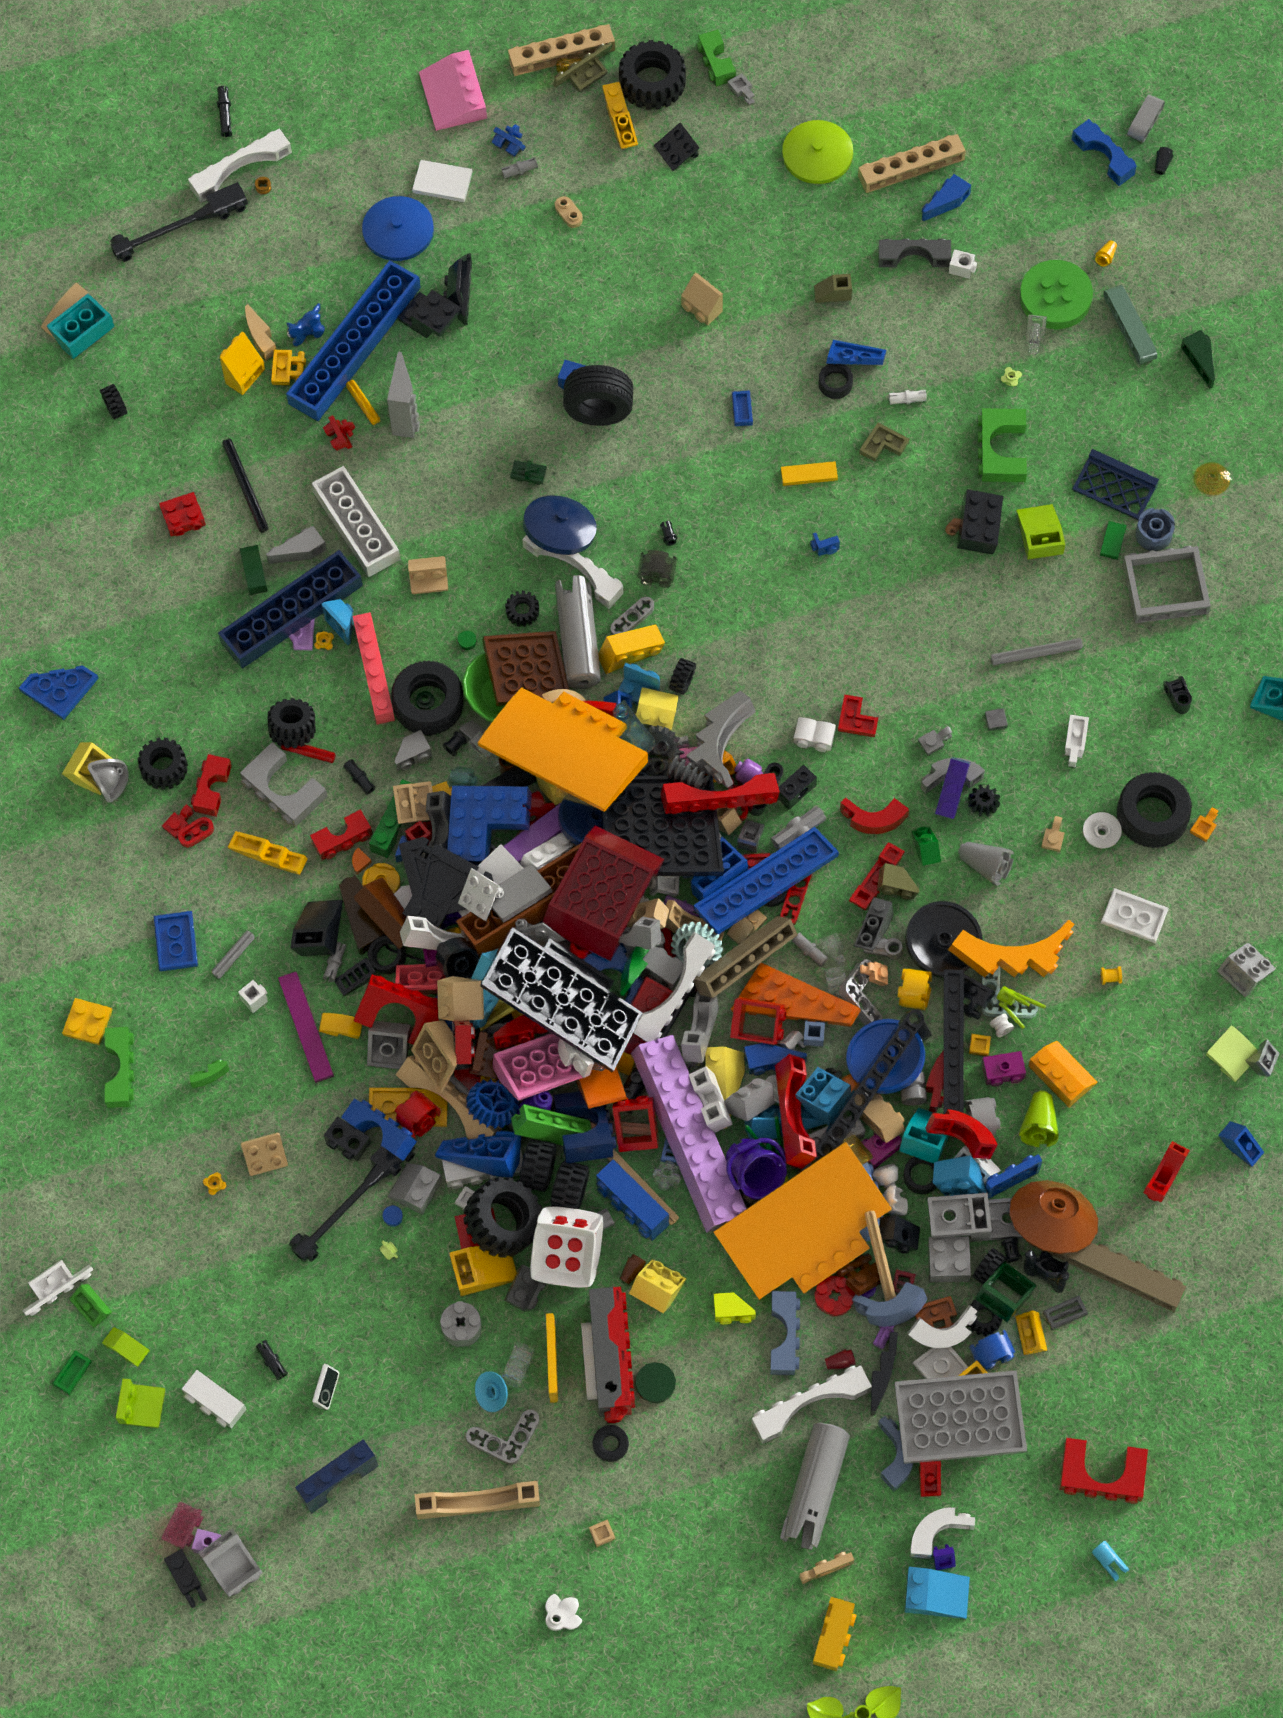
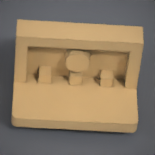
(428, 575)
(264, 1154)

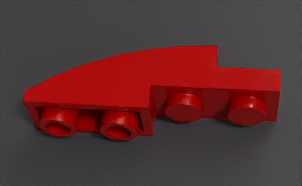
(517, 1032)
(935, 1084)

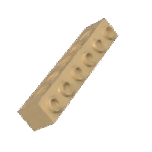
(558, 48)
(906, 170)

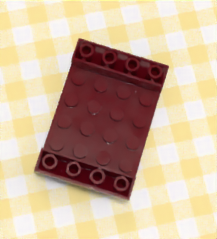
(601, 892)

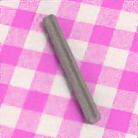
(1036, 651)

